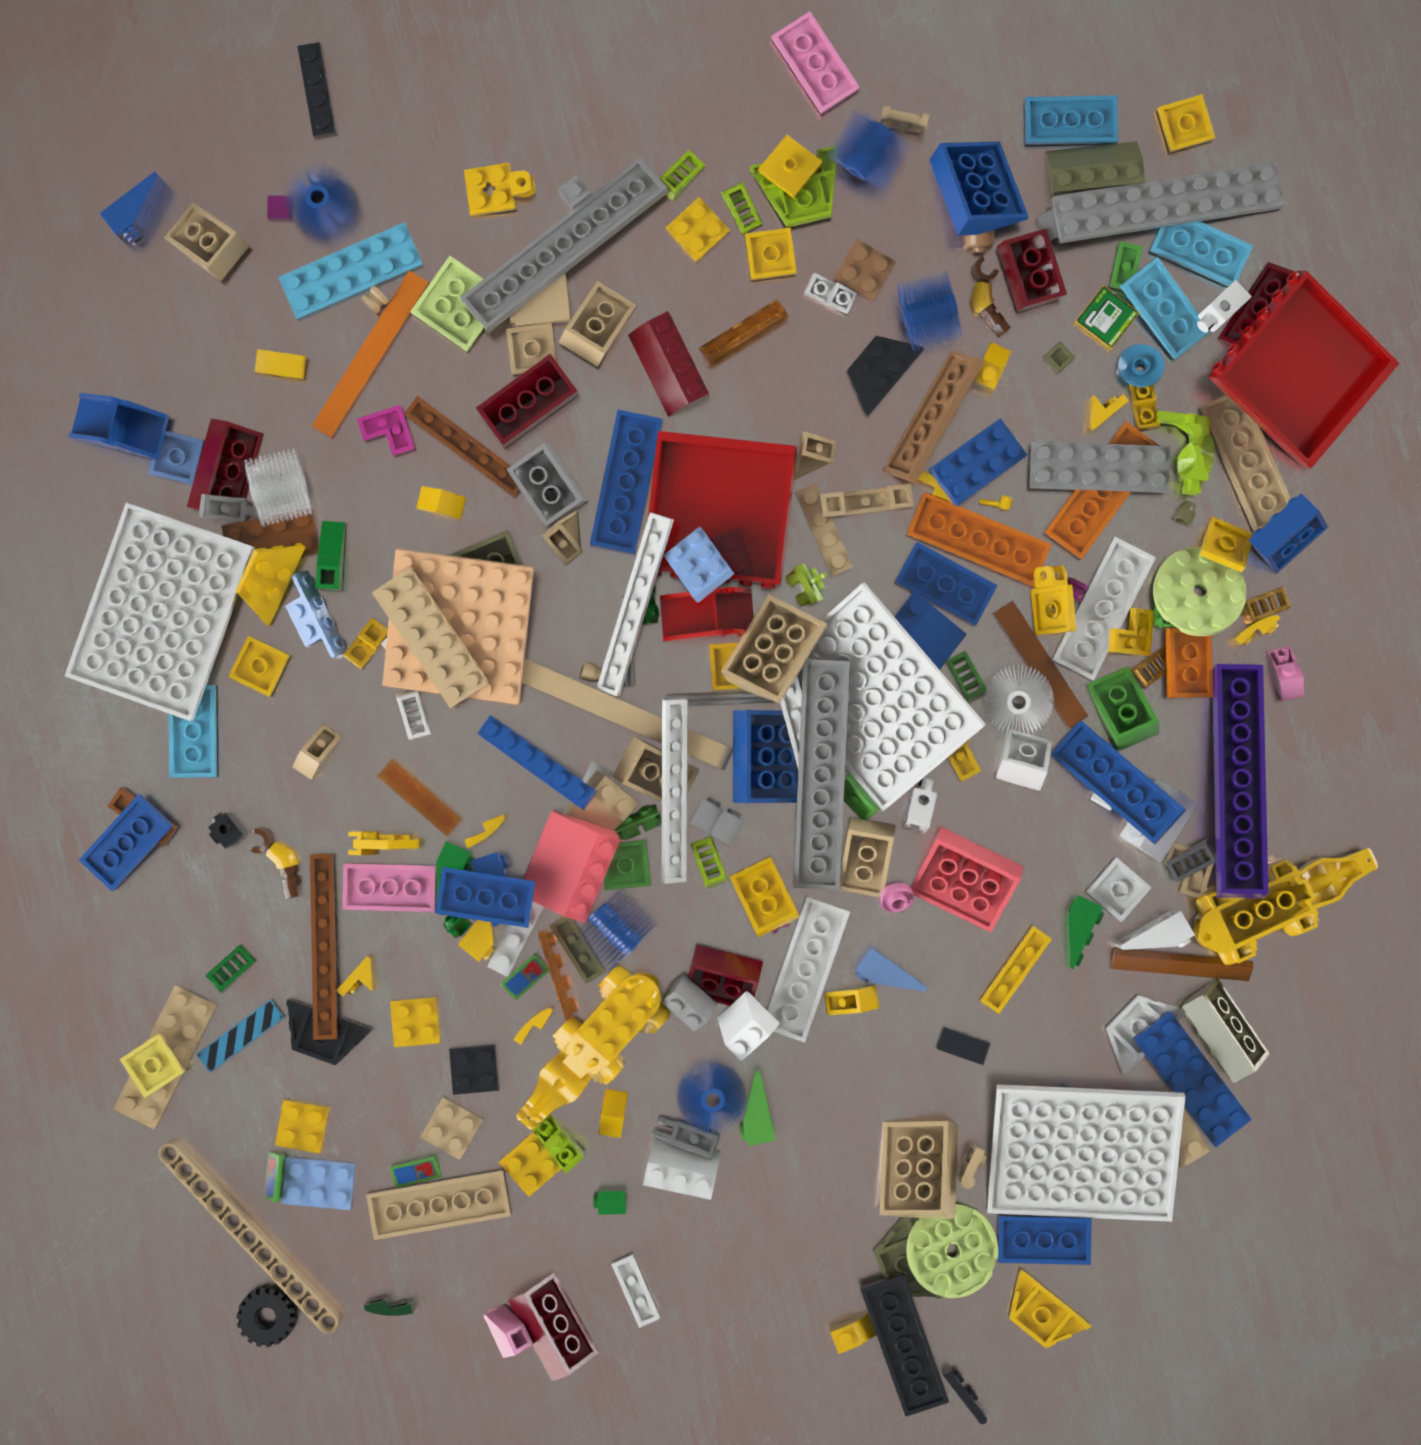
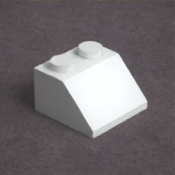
(1024, 760)
(746, 1025)

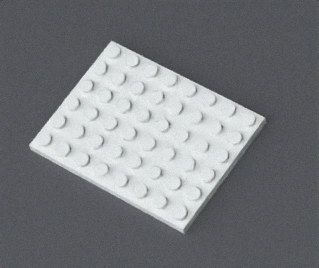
(159, 612)
(899, 703)
(1085, 1152)

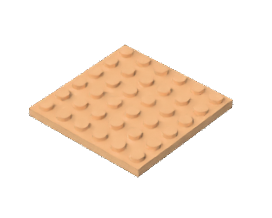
(486, 609)

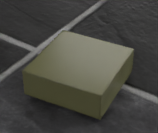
(1059, 357)

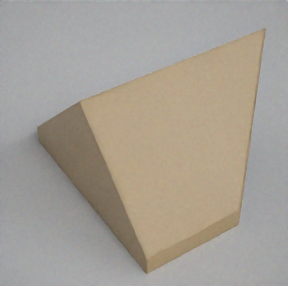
(814, 453)
(565, 537)

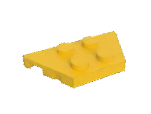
(268, 578)
(1042, 1313)

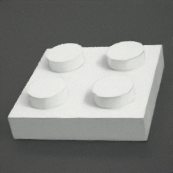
(1118, 889)

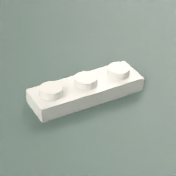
(635, 1290)

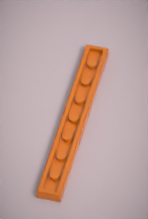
(370, 354)

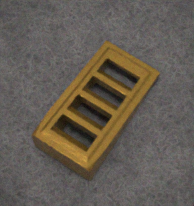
(1252, 613)
(1141, 678)

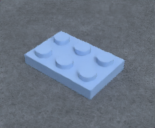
(698, 564)
(318, 1183)

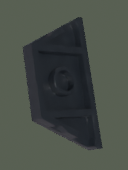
(880, 369)
(326, 1050)

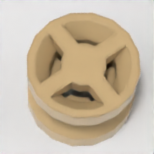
(375, 299)

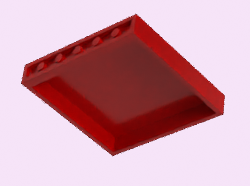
(1303, 369)
(725, 489)

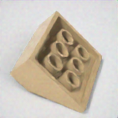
(773, 649)
(919, 1169)

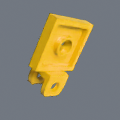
(507, 188)
(1050, 594)
(368, 843)

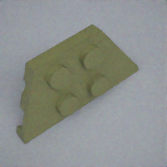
(893, 1257)

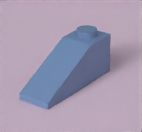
(882, 971)

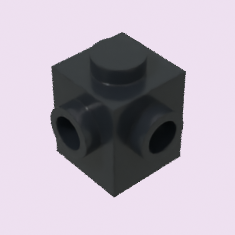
(225, 830)

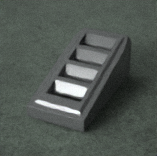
(1187, 853)

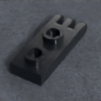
(968, 1396)

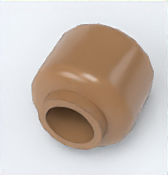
(980, 242)

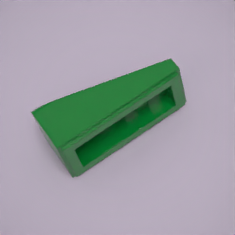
(210, 976)

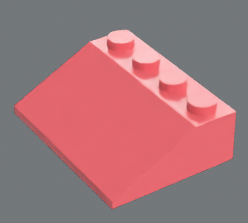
(570, 864)
(966, 879)

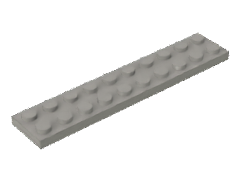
(1167, 202)
(564, 245)
(821, 773)

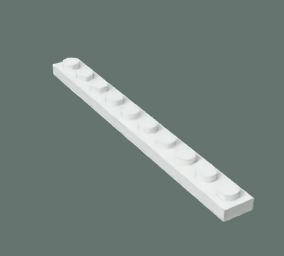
(516, 937)

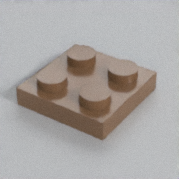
(864, 270)

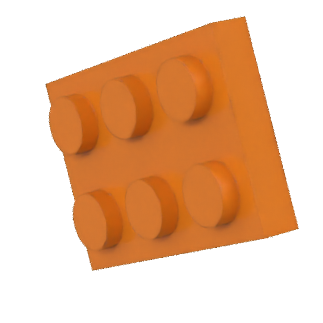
(1188, 665)

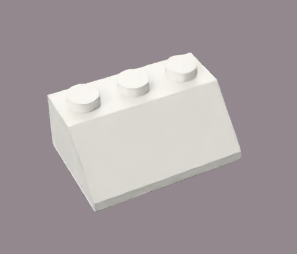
(1163, 846)
(680, 1170)

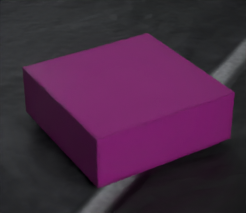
(277, 208)

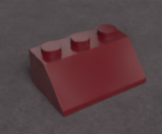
(1031, 270)
(724, 974)

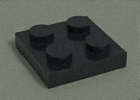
(474, 1069)

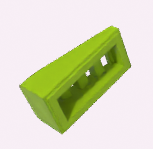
(667, 177)
(734, 211)
(720, 868)

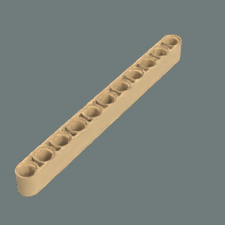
(619, 711)
(252, 1248)

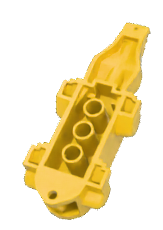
(1292, 904)
(592, 1047)

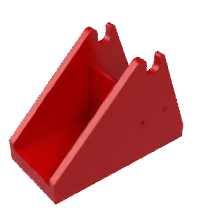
(720, 614)

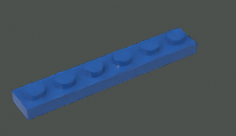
(537, 762)

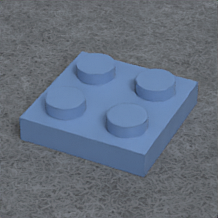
(177, 458)

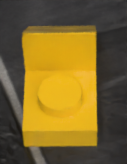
(1099, 414)
(364, 973)

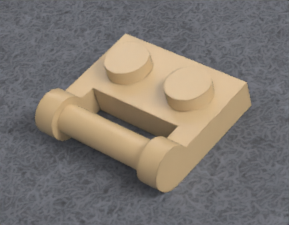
(912, 121)
(974, 1159)

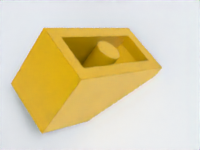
(992, 368)
(479, 940)
(851, 1000)
(852, 1332)

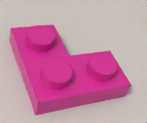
(389, 423)

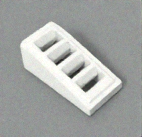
(418, 702)

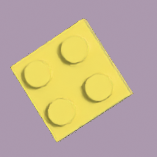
(152, 1065)

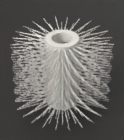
(281, 486)
(1029, 709)

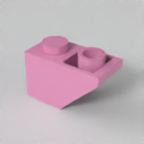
(1286, 673)
(508, 1331)

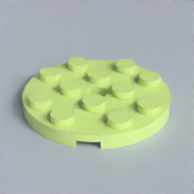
(1193, 613)
(958, 1274)

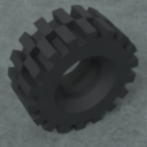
(266, 1298)

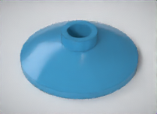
(1141, 356)

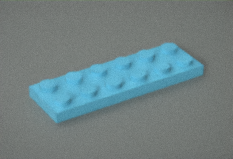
(350, 271)

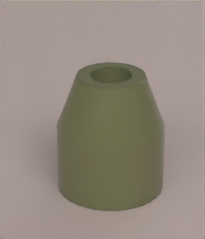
(1185, 513)

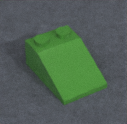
(1123, 709)
(757, 1122)

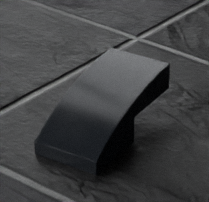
(963, 1046)

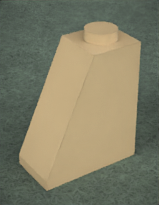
(546, 307)

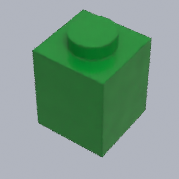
(610, 1201)

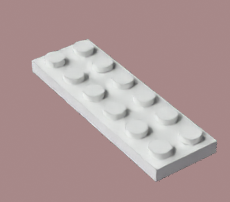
(1104, 607)
(806, 967)

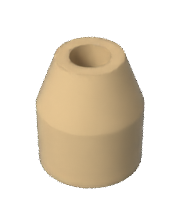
(590, 672)

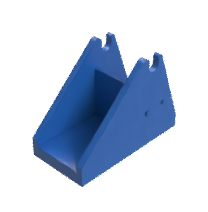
(119, 425)

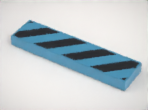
(240, 1035)

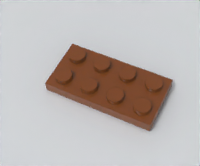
(282, 533)

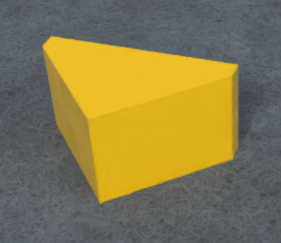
(441, 502)
(613, 1113)

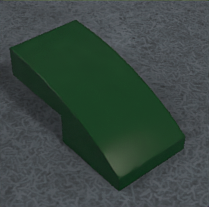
(383, 1307)

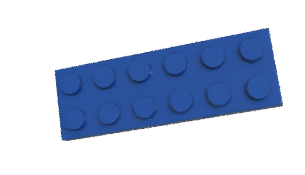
(626, 482)
(1118, 782)
(1190, 1073)

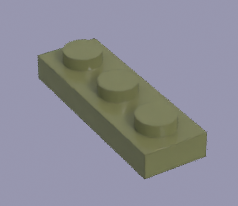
(583, 960)

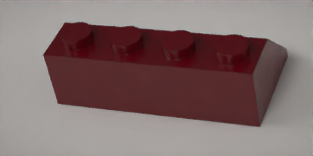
(1268, 282)
(668, 364)
(527, 400)
(223, 462)
(553, 1327)

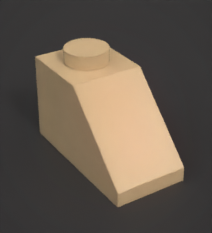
(316, 751)

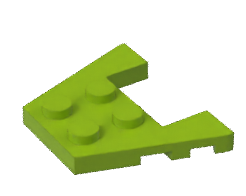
(812, 202)

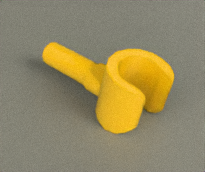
(1004, 504)

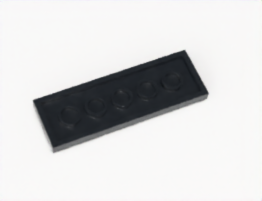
(904, 1344)

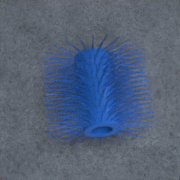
(868, 149)
(321, 202)
(932, 310)
(615, 929)
(706, 1110)

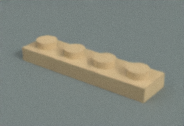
(824, 531)

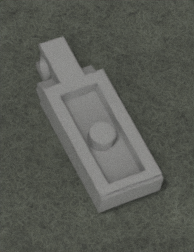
(225, 508)

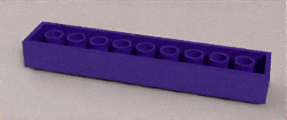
(1240, 781)

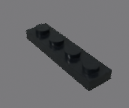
(316, 89)

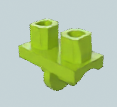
(810, 581)

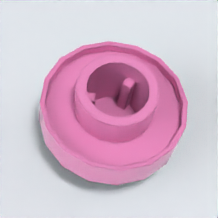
(896, 897)

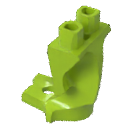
(1198, 455)

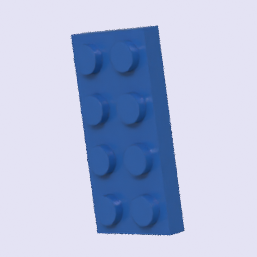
(978, 462)
(946, 583)
(125, 842)
(485, 897)
(1044, 1240)

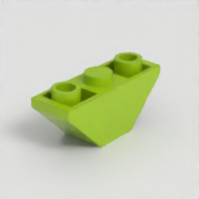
(559, 1143)

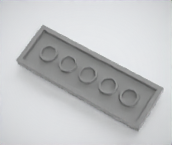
(1100, 467)

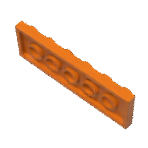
(1089, 511)
(978, 539)

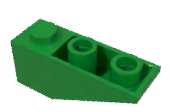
(330, 556)
(453, 857)
(1080, 921)

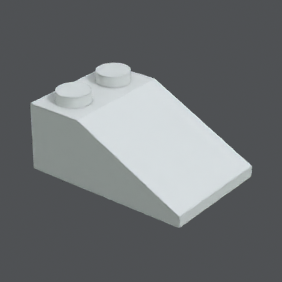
(1165, 931)

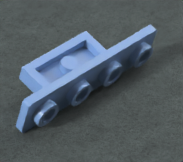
(312, 616)

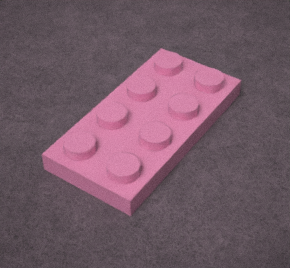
(815, 62)
(389, 887)

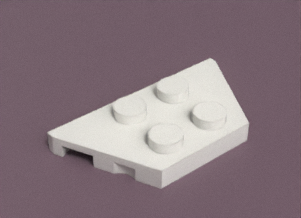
(1129, 1023)

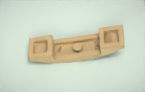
(867, 501)

